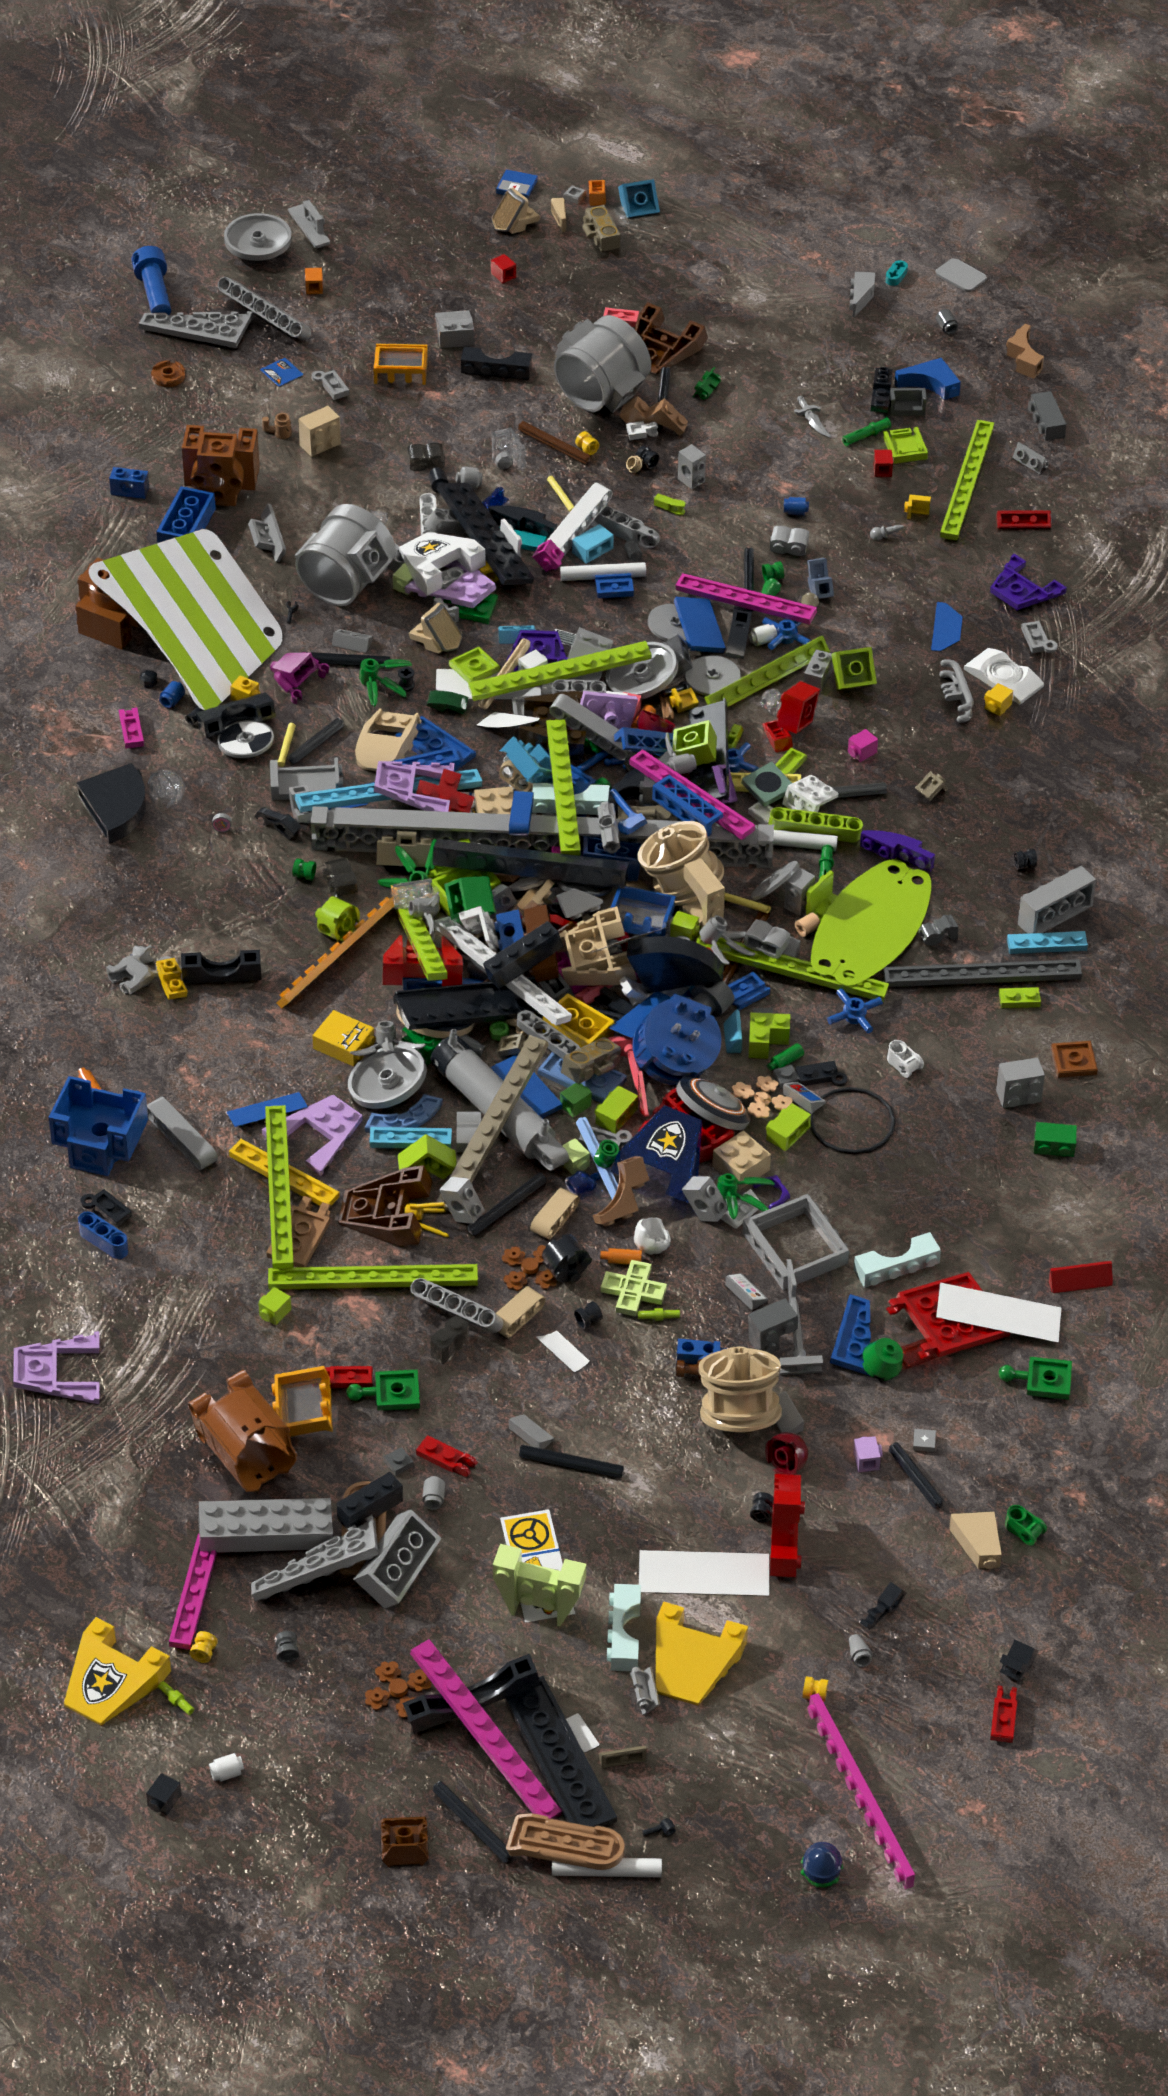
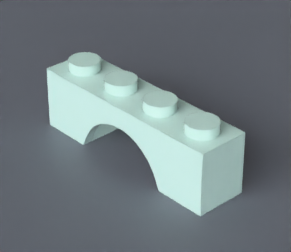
(584, 802)
(875, 1268)
(625, 1607)

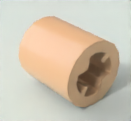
(807, 924)

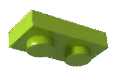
(1019, 997)

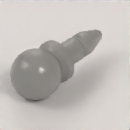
(878, 533)

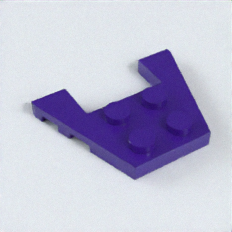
(1020, 591)
(545, 642)

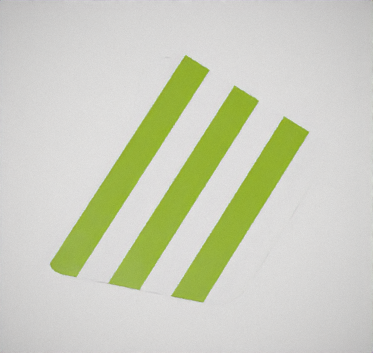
(194, 610)

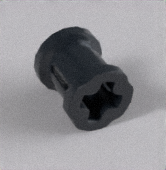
(406, 678)

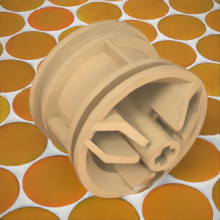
(667, 853)
(740, 1389)

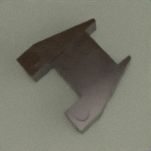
(537, 734)

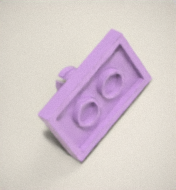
(613, 708)

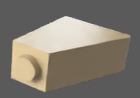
(978, 1537)

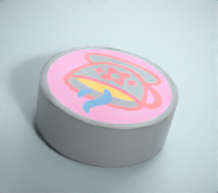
(221, 822)

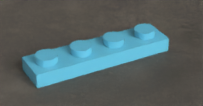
(1047, 942)
(403, 1137)

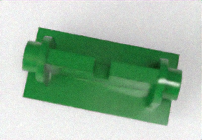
(709, 383)

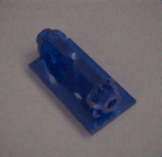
(496, 499)

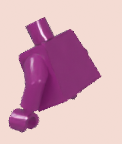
(294, 669)

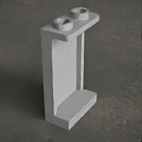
(315, 777)

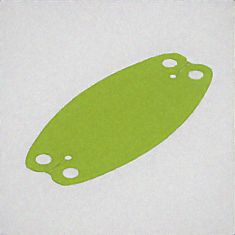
(871, 922)

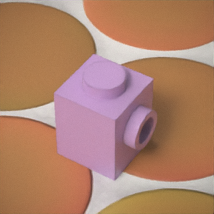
(867, 1454)

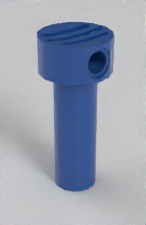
(150, 267)

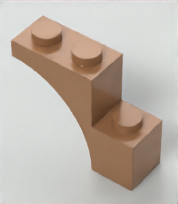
(1027, 360)
(661, 413)
(631, 1174)

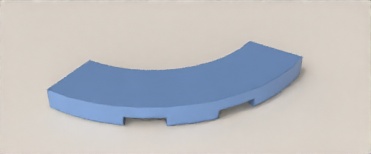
(415, 1117)

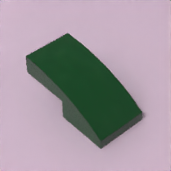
(444, 699)

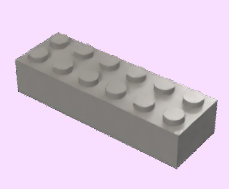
(264, 1524)

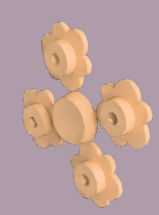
(761, 1099)

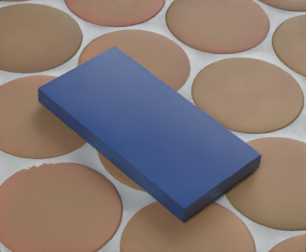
(699, 624)
(433, 738)
(535, 1094)

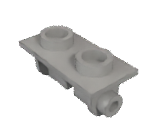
(1030, 458)
(645, 1689)

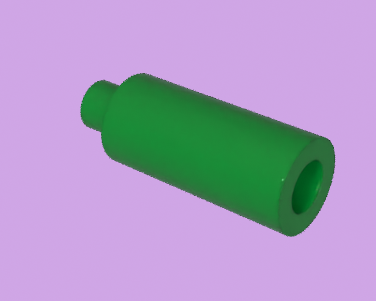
(786, 1057)

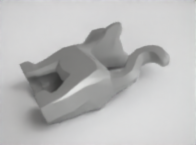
(134, 969)

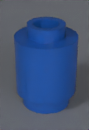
(796, 506)
(172, 694)

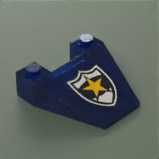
(669, 1144)

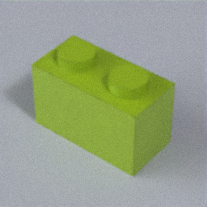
(616, 1109)
(788, 1126)

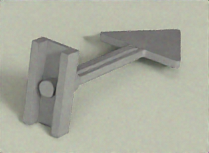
(799, 1362)

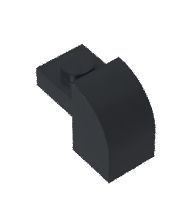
(1018, 1660)

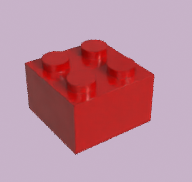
(797, 707)

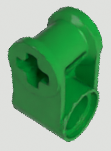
(1025, 1524)

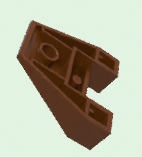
(666, 347)
(380, 1206)

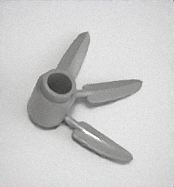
(681, 763)
(425, 908)
(714, 930)
(385, 1039)

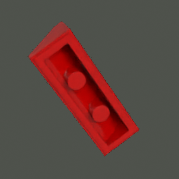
(1024, 519)
(1081, 1277)

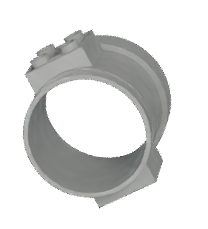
(601, 363)
(345, 554)

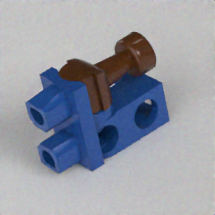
(692, 1353)

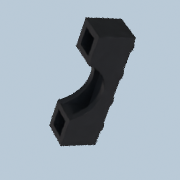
(477, 363)
(216, 719)
(627, 788)
(243, 967)

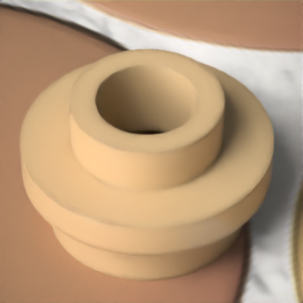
(634, 464)

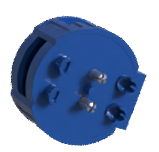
(677, 1040)

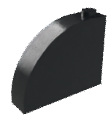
(115, 800)
(673, 963)

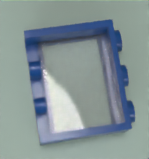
(644, 910)

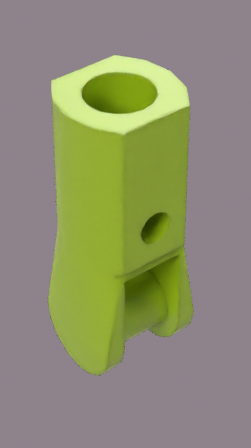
(670, 504)
(734, 735)

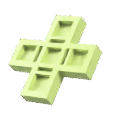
(633, 1288)

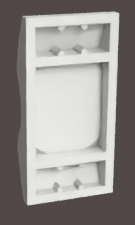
(996, 667)

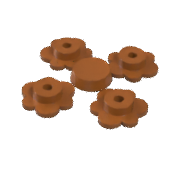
(529, 1266)
(397, 1687)

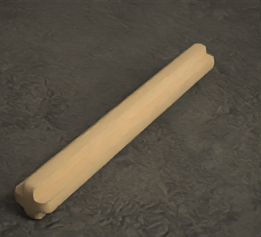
(508, 667)

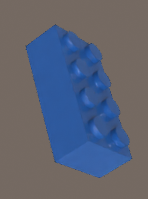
(187, 513)

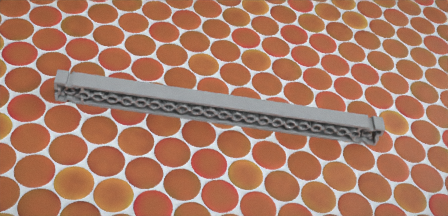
(361, 827)

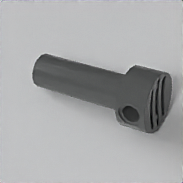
(714, 995)

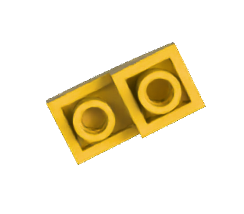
(170, 978)

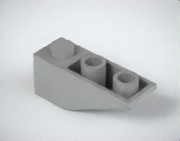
(861, 291)

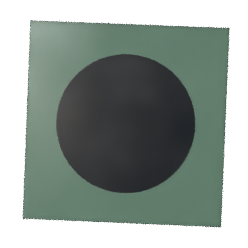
(766, 784)

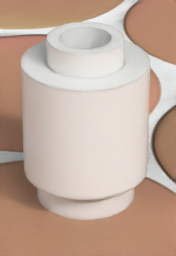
(762, 634)
(226, 1767)

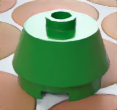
(883, 1358)

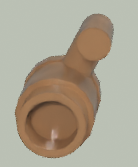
(281, 426)

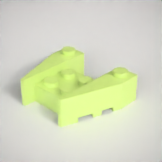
(537, 1584)

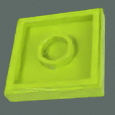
(474, 665)

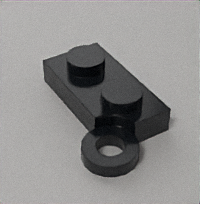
(820, 1073)
(107, 1206)

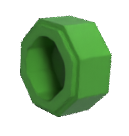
(498, 1030)

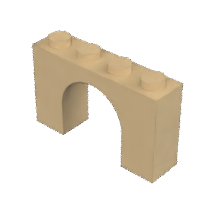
(707, 889)

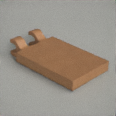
(306, 1230)

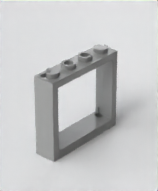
(754, 1225)

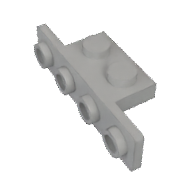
(310, 223)
(267, 533)

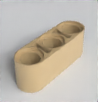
(513, 779)
(554, 1213)
(520, 1310)

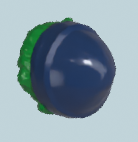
(822, 1864)

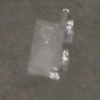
(508, 441)
(407, 891)

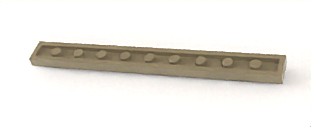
(499, 1110)

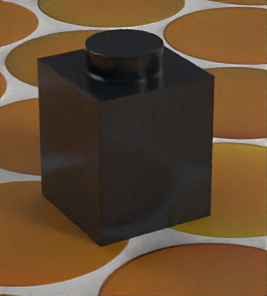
(163, 1794)

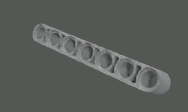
(264, 308)

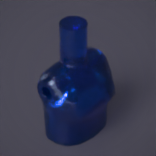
(582, 1182)

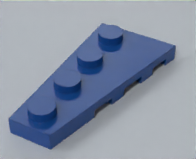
(853, 1335)

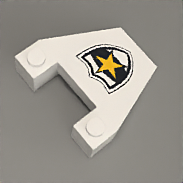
(433, 551)

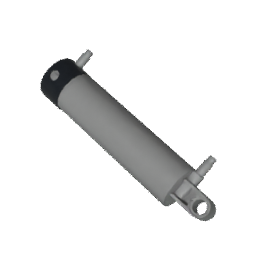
(480, 1085)

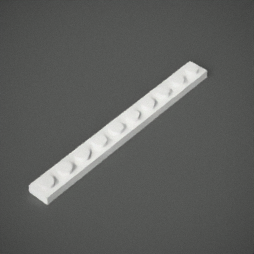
(521, 985)

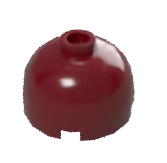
(653, 722)
(786, 1453)

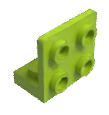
(820, 895)

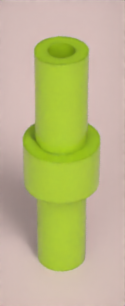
(659, 1314)
(176, 1698)

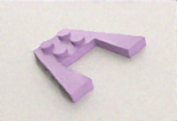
(465, 591)
(397, 783)
(330, 1118)
(37, 1365)

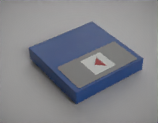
(520, 181)

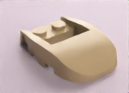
(379, 747)

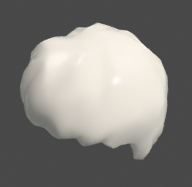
(651, 1236)

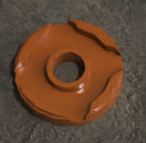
(162, 379)

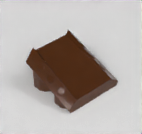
(404, 1840)

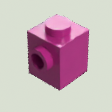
(862, 745)

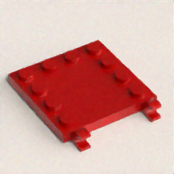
(941, 1334)

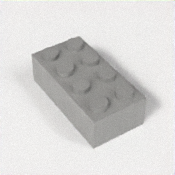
(1056, 901)
(400, 1559)

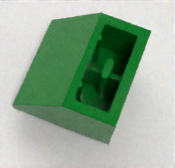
(468, 894)

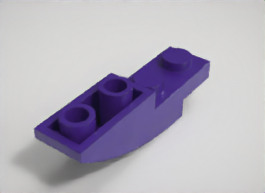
(894, 845)

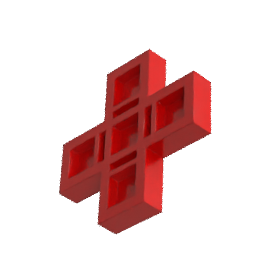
(447, 790)

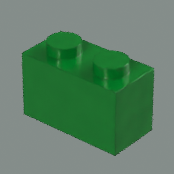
(1055, 1139)

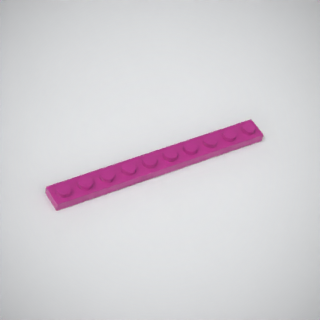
(484, 1730)
(863, 1795)

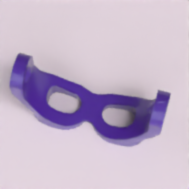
(778, 1184)

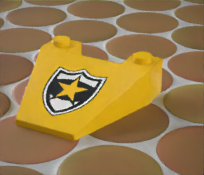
(107, 1680)

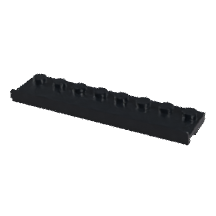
(704, 775)
(459, 1005)

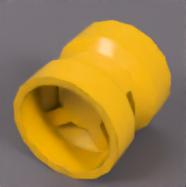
(587, 443)
(203, 1647)
(814, 1686)

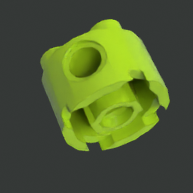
(337, 918)

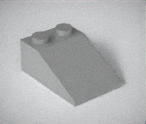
(455, 329)
(588, 643)

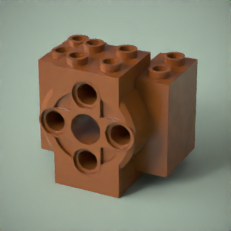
(220, 462)
(101, 615)

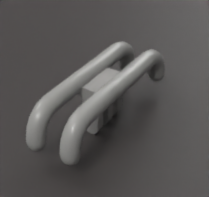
(957, 689)

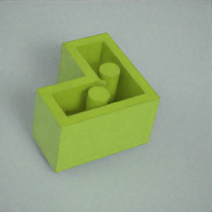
(766, 1030)
(432, 1154)

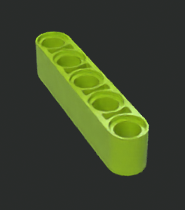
(845, 827)

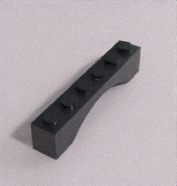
(510, 1680)

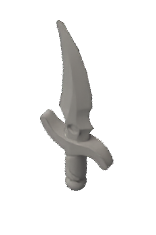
(808, 411)

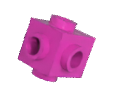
(548, 555)

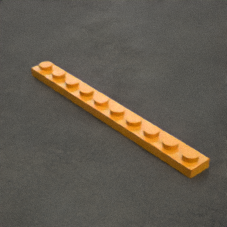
(336, 950)

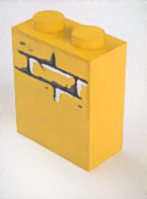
(341, 1035)

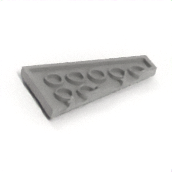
(200, 326)
(333, 1554)

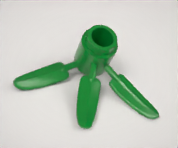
(369, 675)
(410, 866)
(728, 1187)

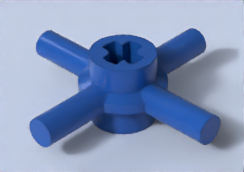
(786, 632)
(736, 759)
(854, 1010)

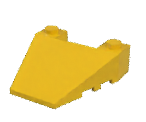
(692, 1660)

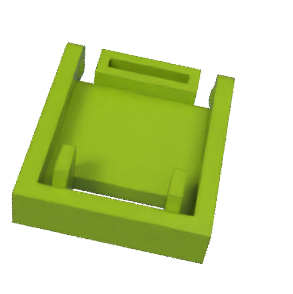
(905, 446)

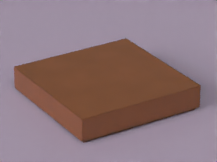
(1074, 1059)

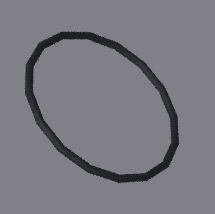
(858, 1150)

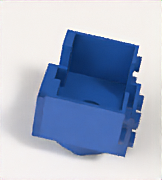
(97, 1125)

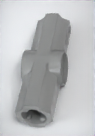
(608, 827)

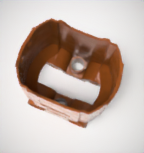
(244, 1432)

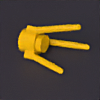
(420, 1209)

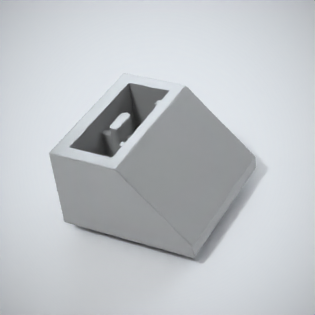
(576, 901)

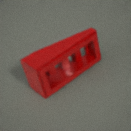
(779, 738)

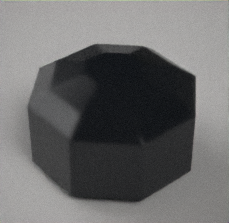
(148, 678)

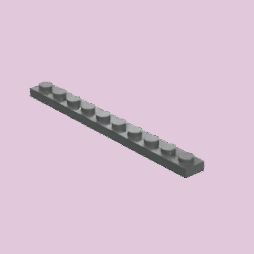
(983, 973)

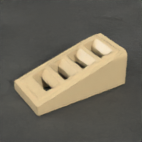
(558, 212)

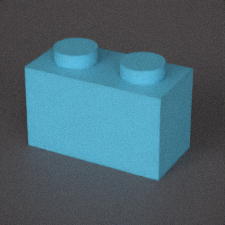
(592, 543)

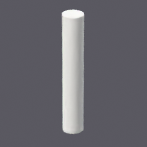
(588, 572)
(803, 840)
(626, 1868)

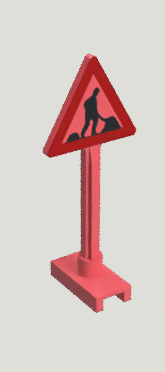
(626, 1045)

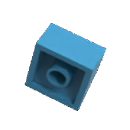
(639, 198)

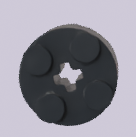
(566, 1258)

